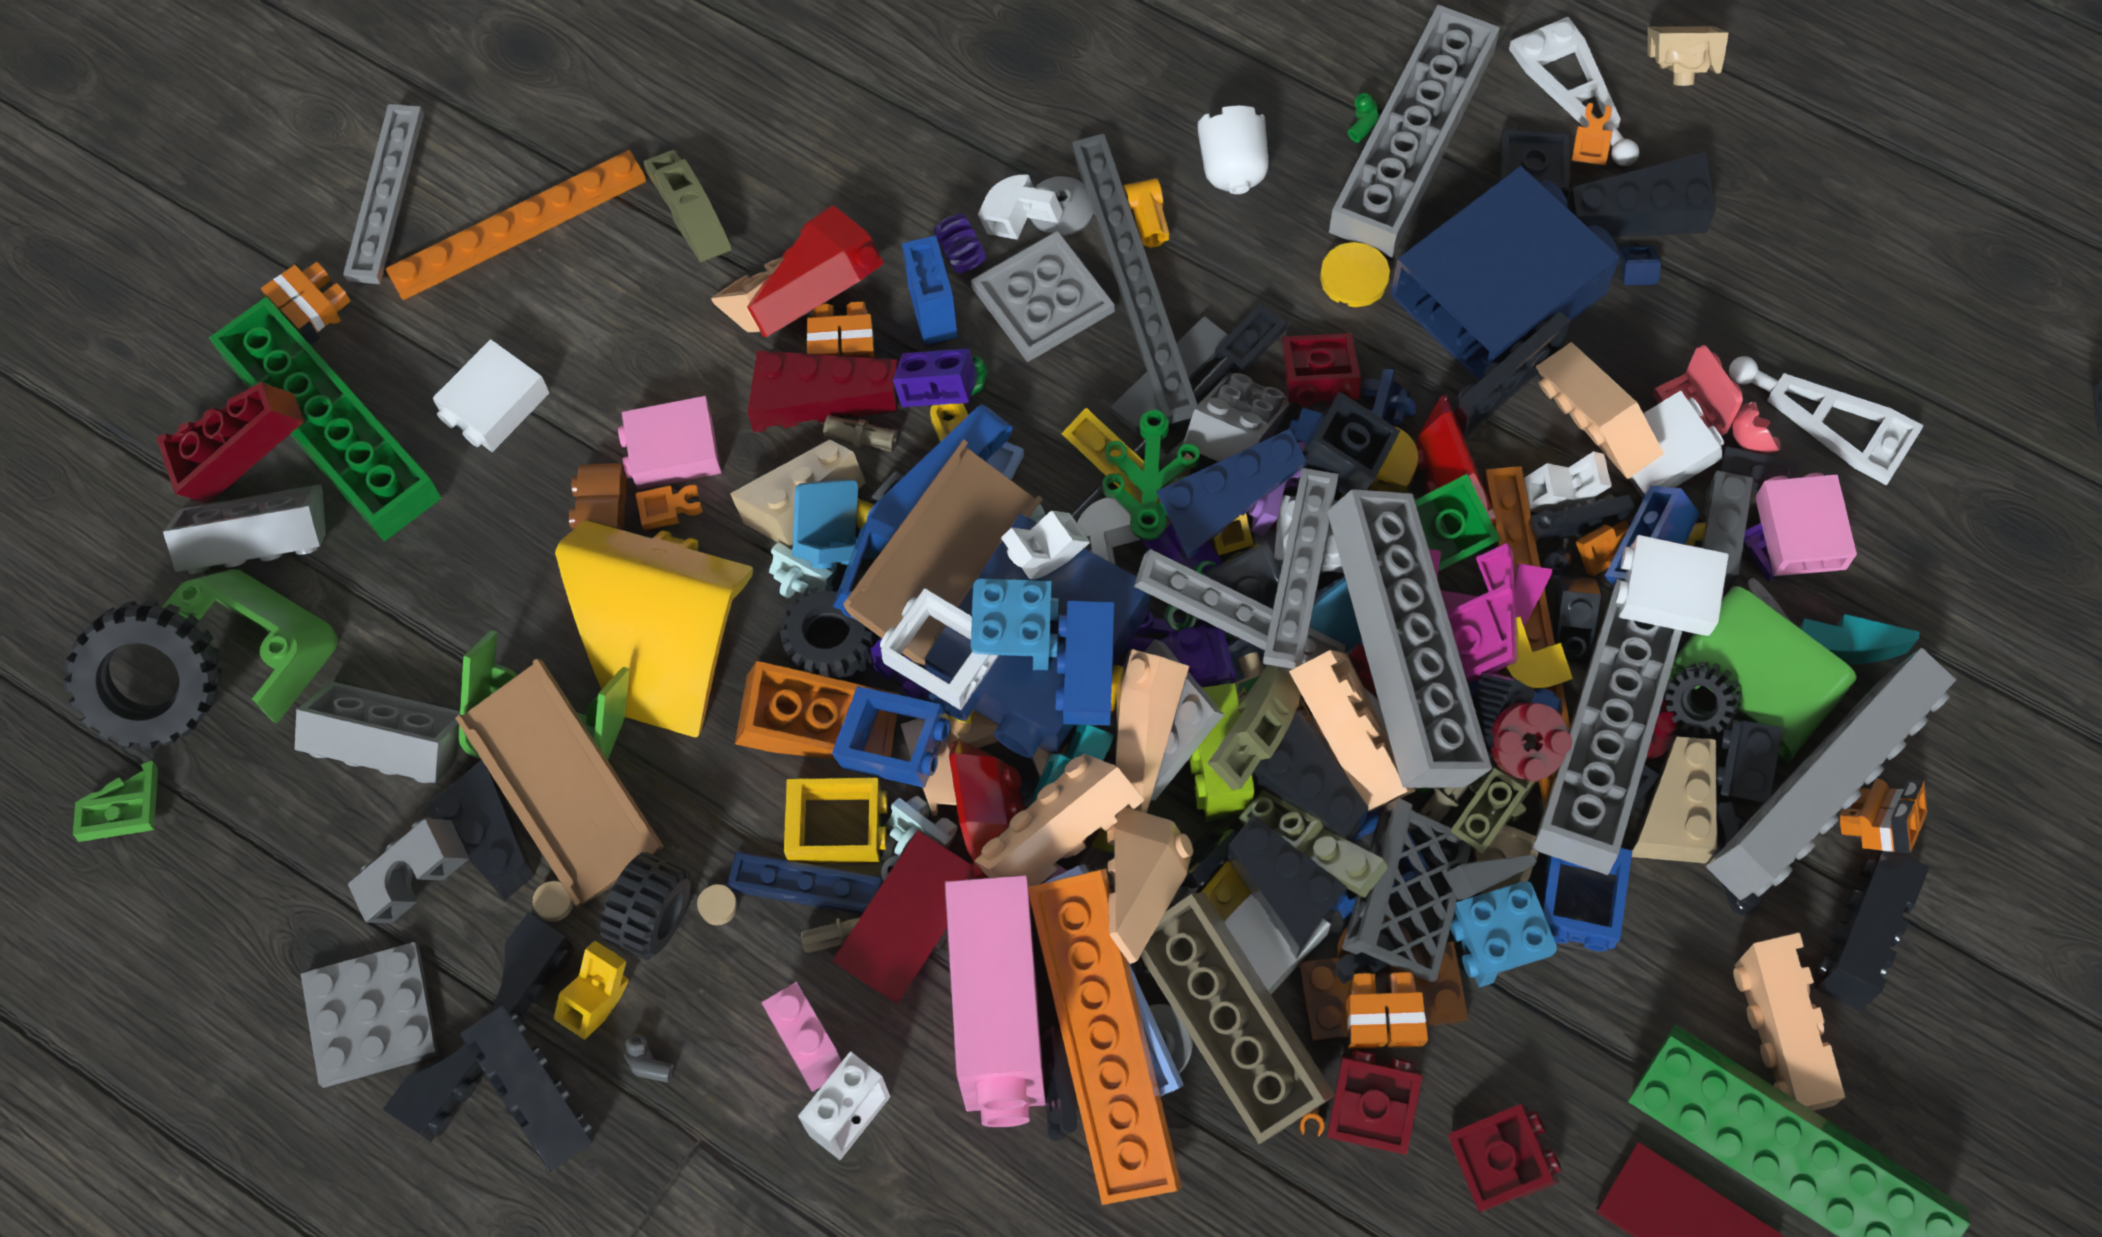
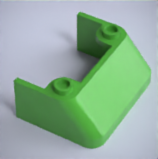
(296, 638)
(484, 677)

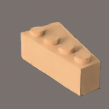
(1600, 409)
(1351, 727)
(1059, 821)
(1788, 1022)

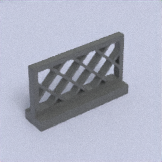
(1369, 912)

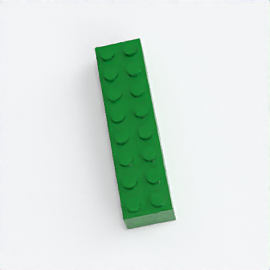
(336, 427)
(1789, 1146)

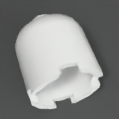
(1234, 148)

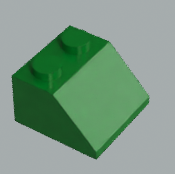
(1455, 521)

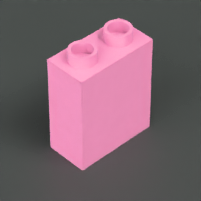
(995, 999)

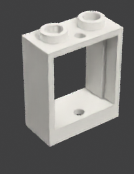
(914, 616)
(847, 1093)

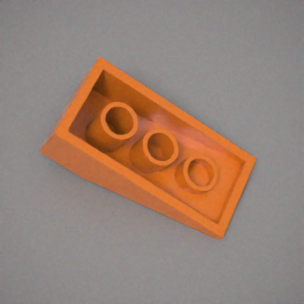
(802, 713)

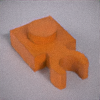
(1593, 143)
(661, 506)

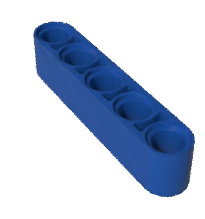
(985, 436)

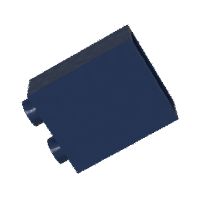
(1503, 270)
(1011, 691)

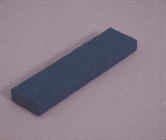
(802, 883)

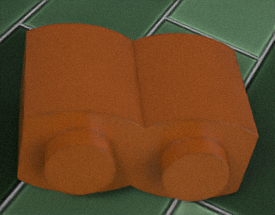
(600, 495)

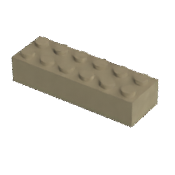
(1233, 1018)

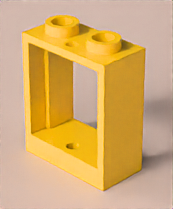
(834, 789)

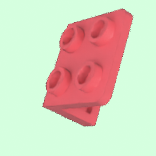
(1710, 388)

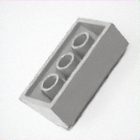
(246, 529)
(378, 732)

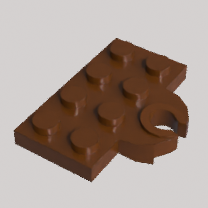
(1327, 996)

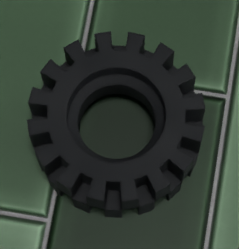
(1713, 679)

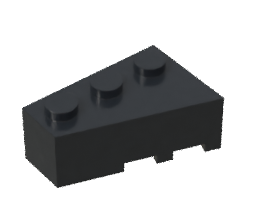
(1311, 780)
(485, 829)
(1286, 883)

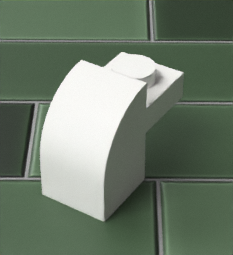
(1013, 202)
(1558, 486)
(1105, 527)
(1046, 545)

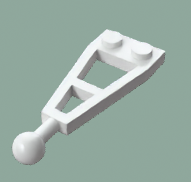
(1558, 41)
(1884, 450)

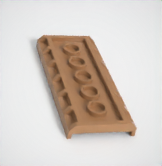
(940, 546)
(559, 782)

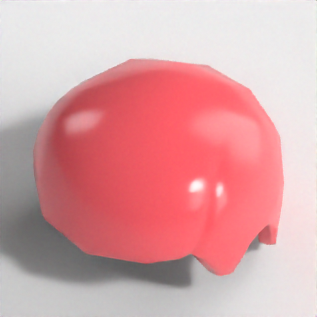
(1752, 432)

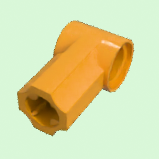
(1146, 207)

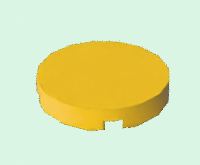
(1355, 274)

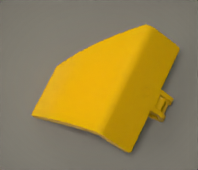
(652, 611)

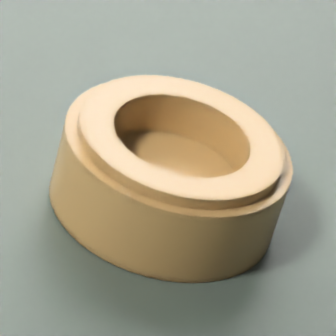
(552, 901)
(717, 904)

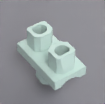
(798, 573)
(912, 816)

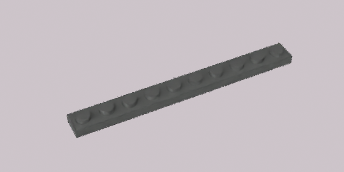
(1135, 279)

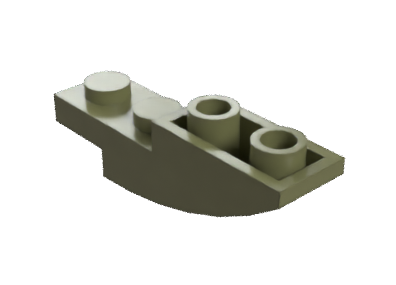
(688, 205)
(1260, 728)
(1493, 805)
(1336, 855)

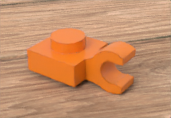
(1601, 546)

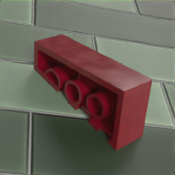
(812, 386)
(228, 441)

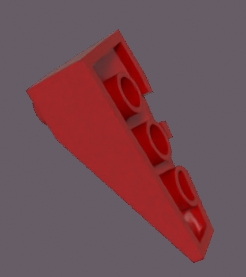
(820, 265)

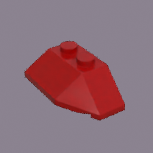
(1445, 455)
(985, 797)

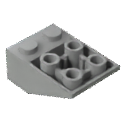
(1236, 417)

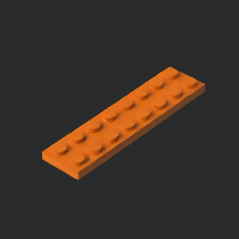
(1104, 1040)

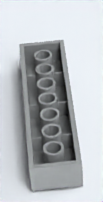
(1414, 130)
(1408, 640)
(1609, 741)
(1832, 776)

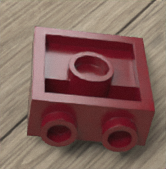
(1320, 368)
(1375, 1101)
(1505, 1157)

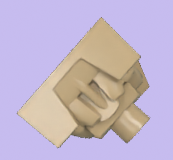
(1688, 50)

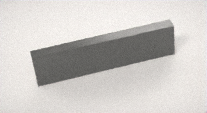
(1196, 350)

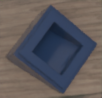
(1639, 265)

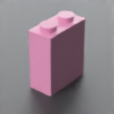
(669, 443)
(1805, 524)
(803, 1035)

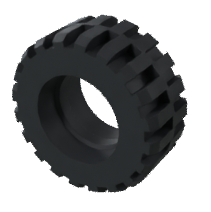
(112, 711)

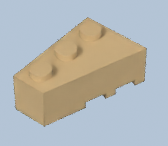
(769, 500)
(1682, 805)

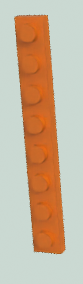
(515, 225)

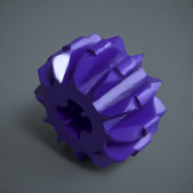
(959, 243)

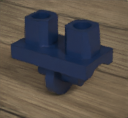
(1390, 399)

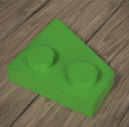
(118, 807)

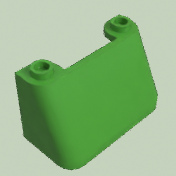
(1779, 667)

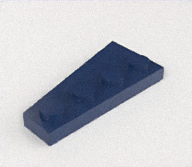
(1217, 495)

